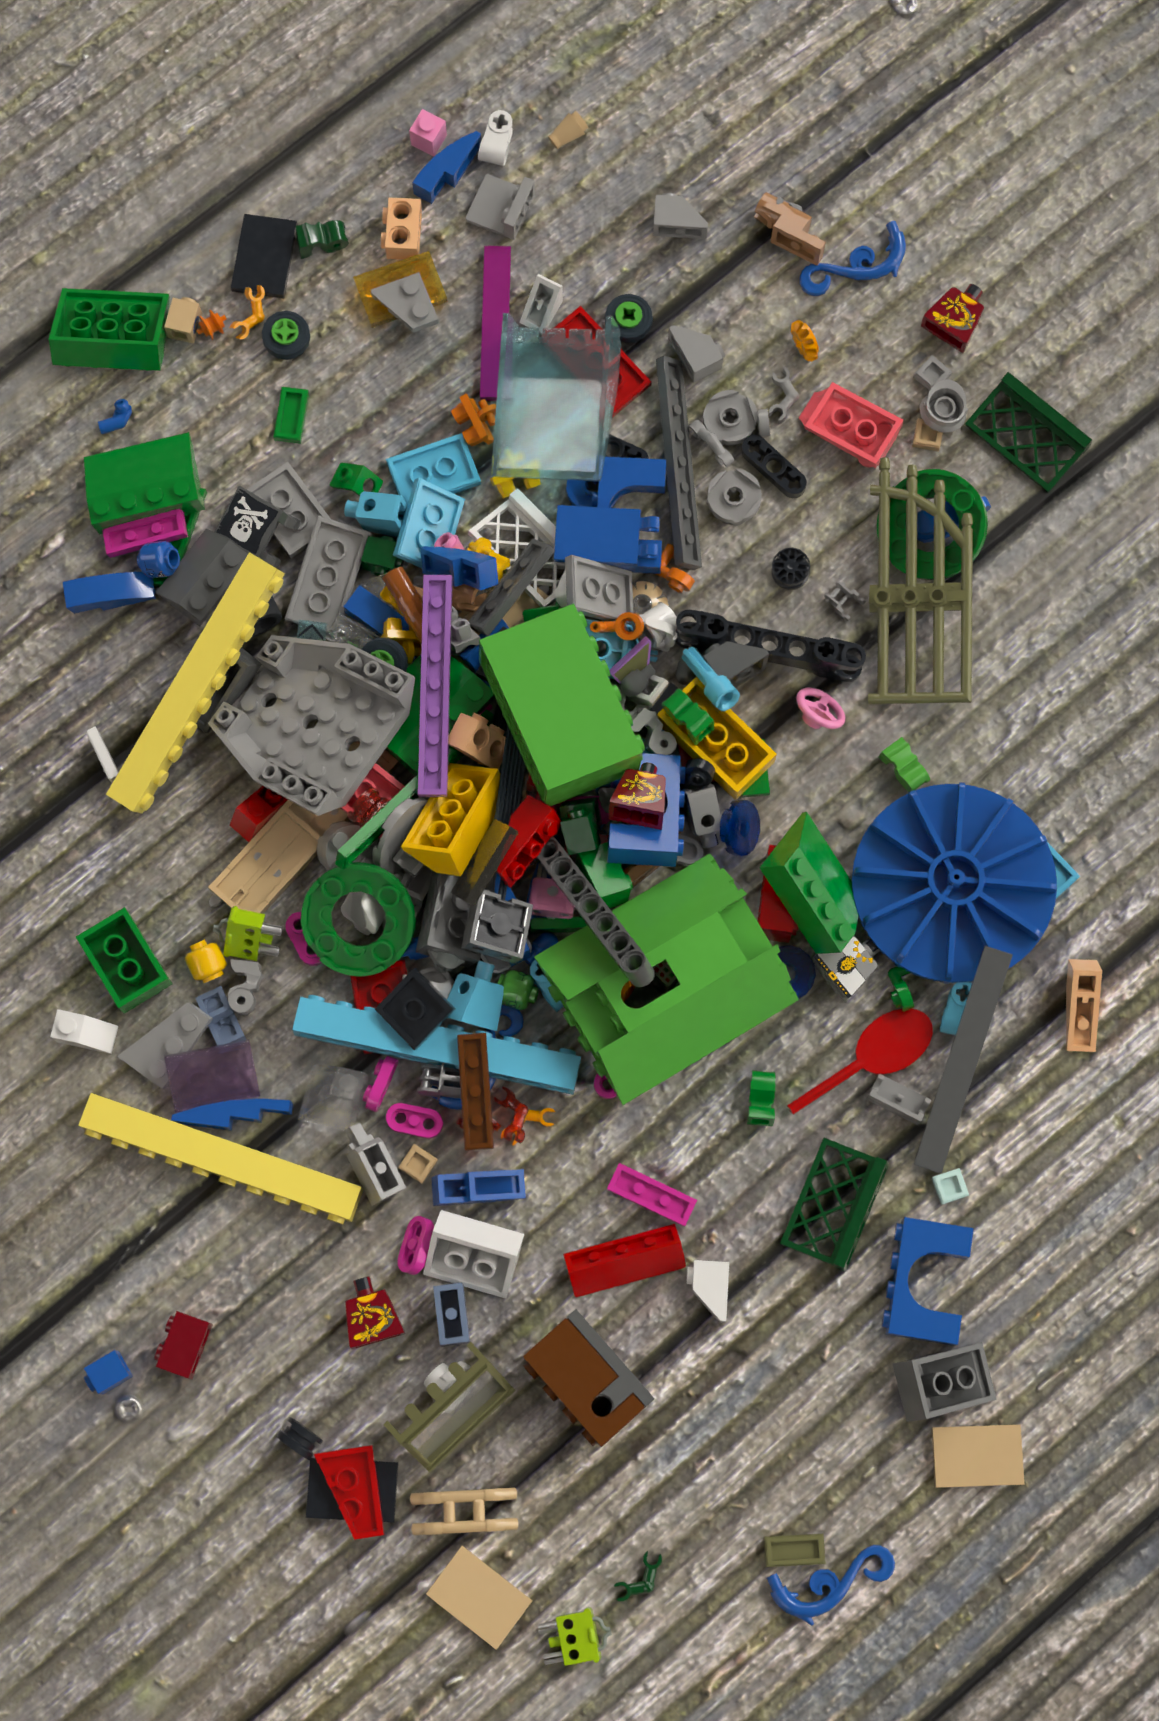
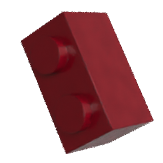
(183, 1344)

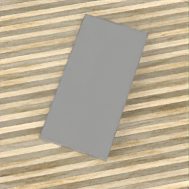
(327, 572)

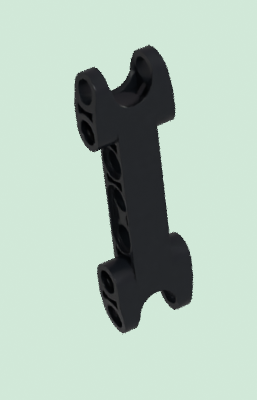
(822, 657)

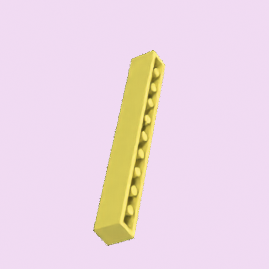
(195, 684)
(220, 1157)

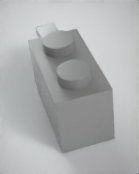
(373, 1165)

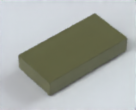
(794, 1550)

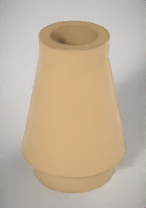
(568, 130)

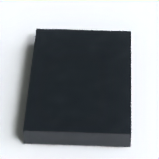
(264, 255)
(323, 1505)

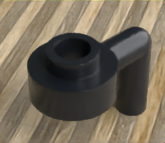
(698, 773)

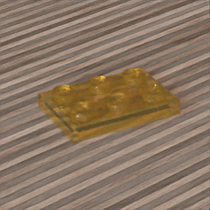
(422, 263)

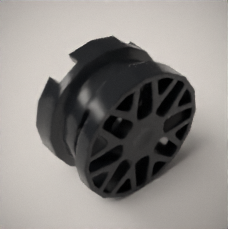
(790, 568)
(299, 1438)

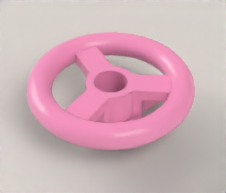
(817, 713)

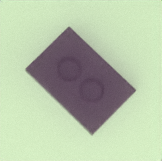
(212, 1075)

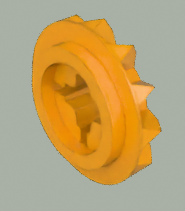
(805, 340)

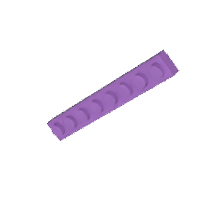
(435, 686)

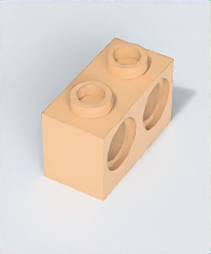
(406, 228)
(478, 741)

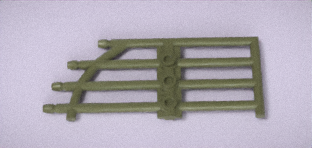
(922, 596)

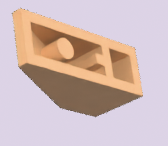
(1082, 1004)

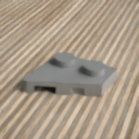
(408, 301)

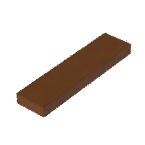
(475, 1091)

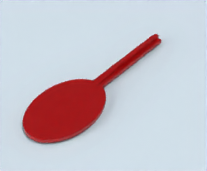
(883, 1048)

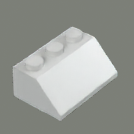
(473, 1254)

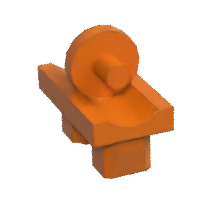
(469, 410)

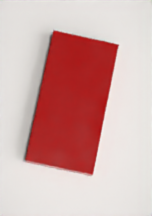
(631, 379)

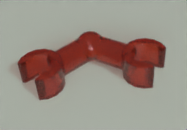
(520, 1110)

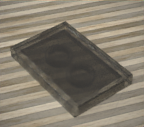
(484, 862)

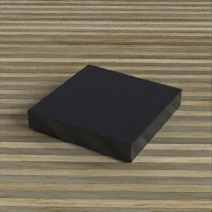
(415, 1009)

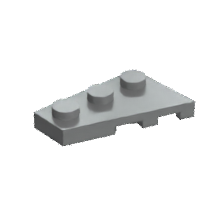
(172, 1036)

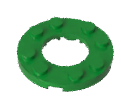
(958, 494)
(331, 948)

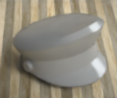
(944, 406)

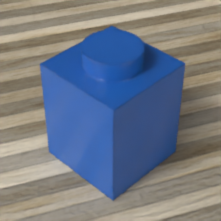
(107, 1373)

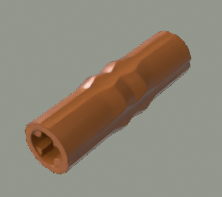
(407, 599)

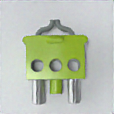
(246, 933)
(586, 1638)

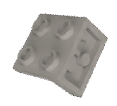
(501, 205)

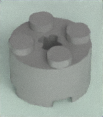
(335, 838)

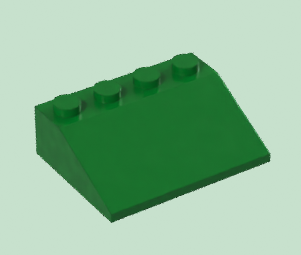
(109, 329)
(142, 481)
(467, 696)
(813, 887)

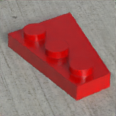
(355, 1487)

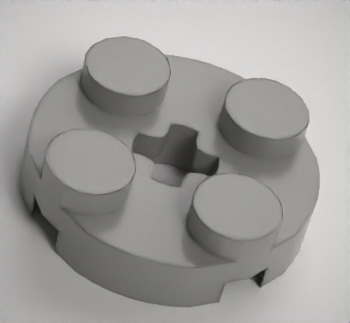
(737, 405)
(733, 481)

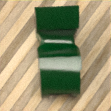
(327, 236)

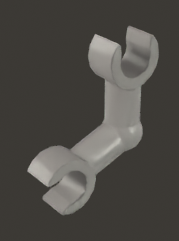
(791, 395)
(721, 454)

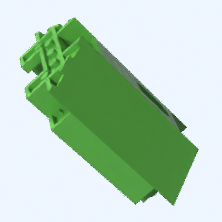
(715, 951)

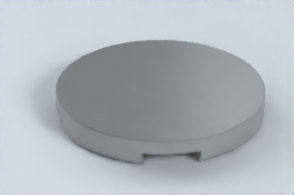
(396, 830)

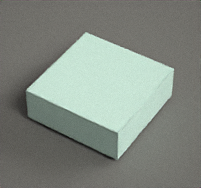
(950, 1186)

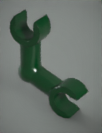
(644, 1586)

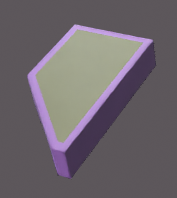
(635, 659)

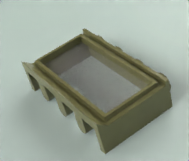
(453, 1413)

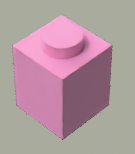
(428, 132)

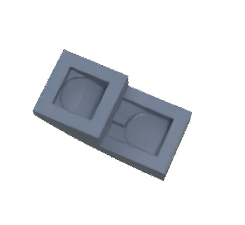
(224, 1024)

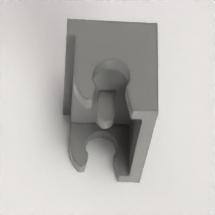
(898, 1099)

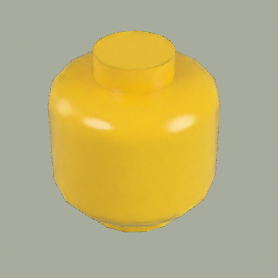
(205, 961)

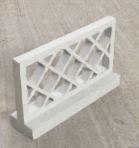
(532, 521)

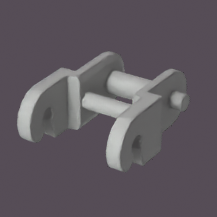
(848, 594)

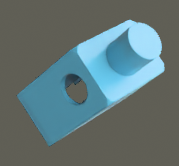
(378, 512)
(477, 998)

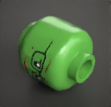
(518, 989)

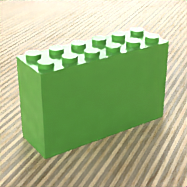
(560, 704)

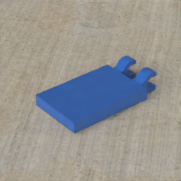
(603, 534)

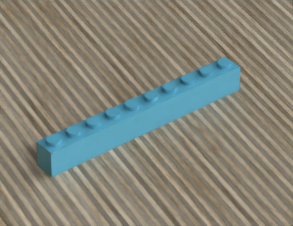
(370, 1032)

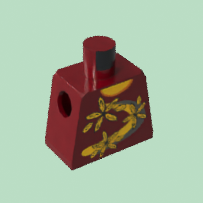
(955, 316)
(639, 797)
(371, 1316)

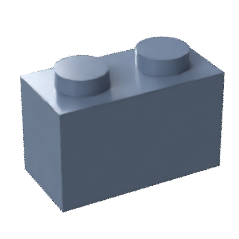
(451, 1314)

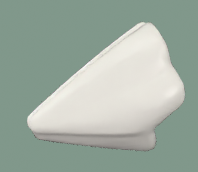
(365, 910)

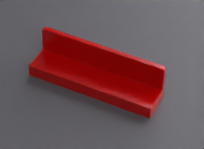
(625, 1260)

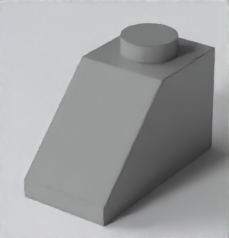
(677, 218)
(696, 352)

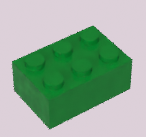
(124, 960)

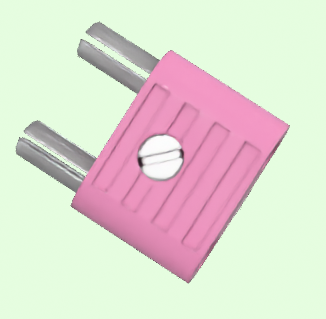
(548, 898)

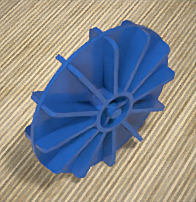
(953, 875)

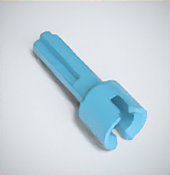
(717, 688)

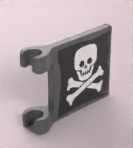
(252, 522)

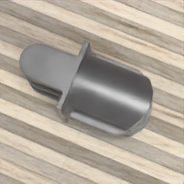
(448, 1081)

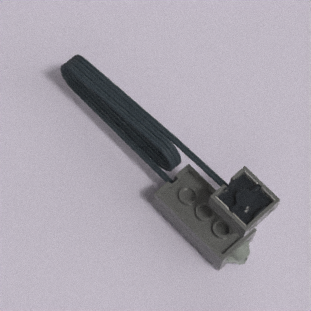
(455, 930)

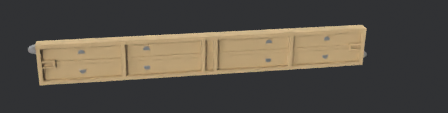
(292, 834)

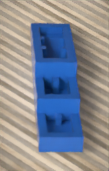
(222, 1114)

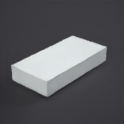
(102, 753)

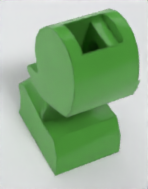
(907, 768)

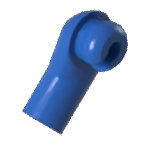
(119, 419)

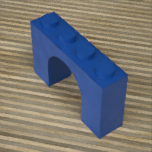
(629, 476)
(648, 845)
(905, 1315)

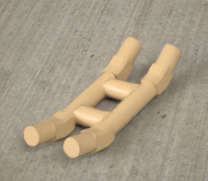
(478, 1524)

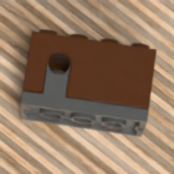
(582, 1368)

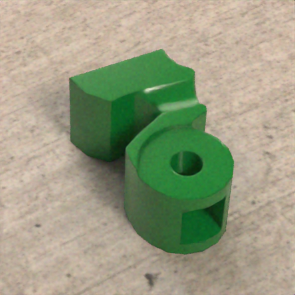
(685, 712)
(761, 1098)

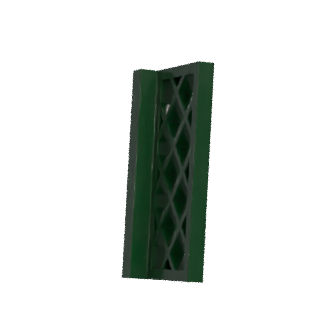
(1048, 419)
(859, 1211)

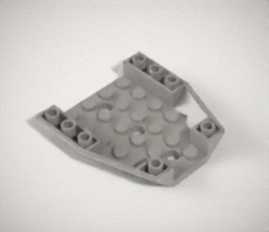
(324, 681)

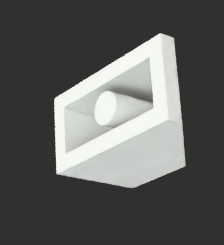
(83, 1031)
(710, 1285)

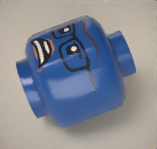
(158, 559)

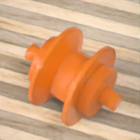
(211, 324)

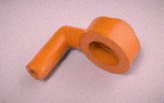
(677, 578)
(620, 626)

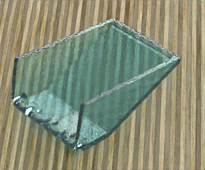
(555, 401)

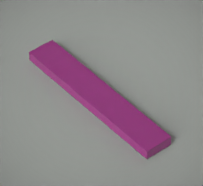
(495, 303)

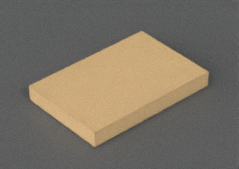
(977, 1456)
(479, 1597)

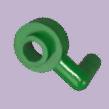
(901, 995)

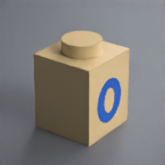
(183, 319)

